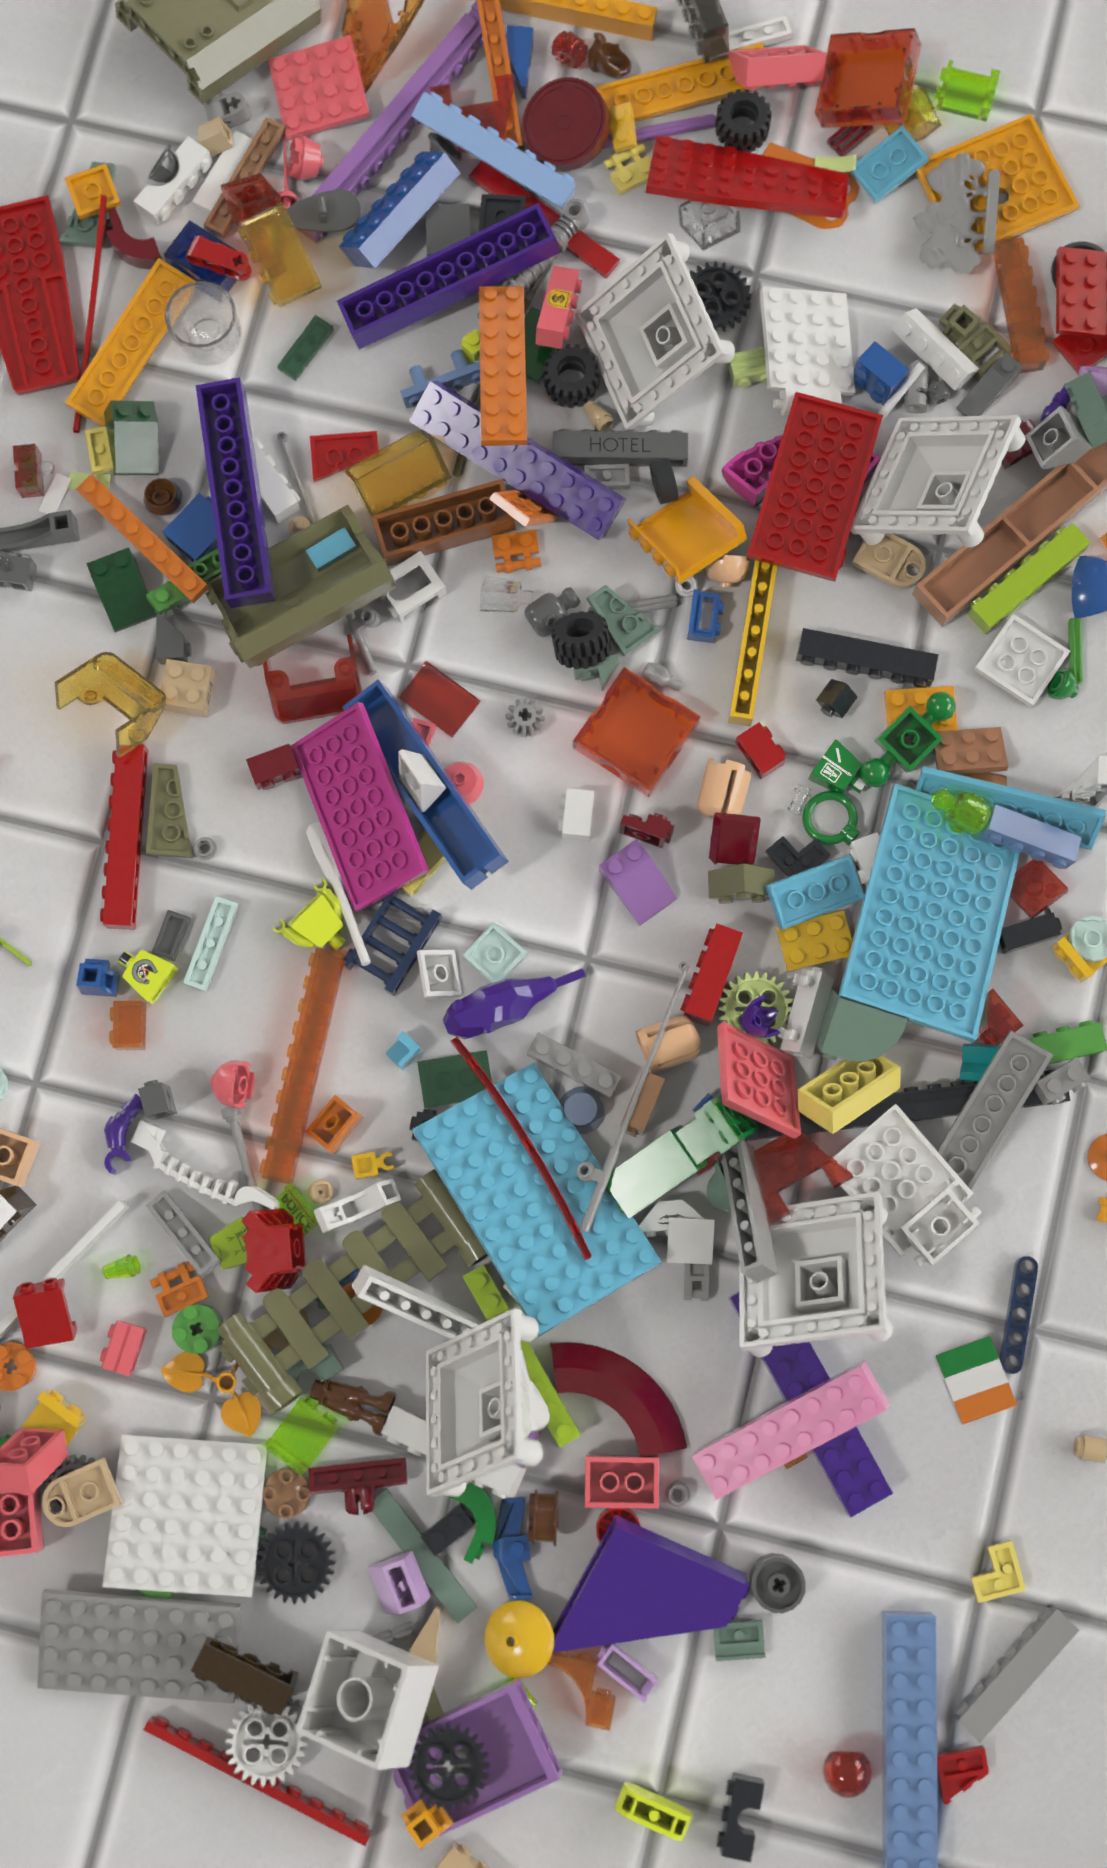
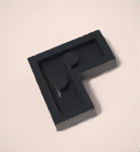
(791, 861)

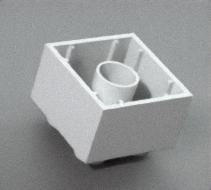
(367, 1699)

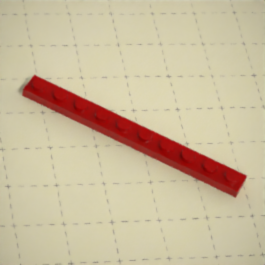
(288, 1795)

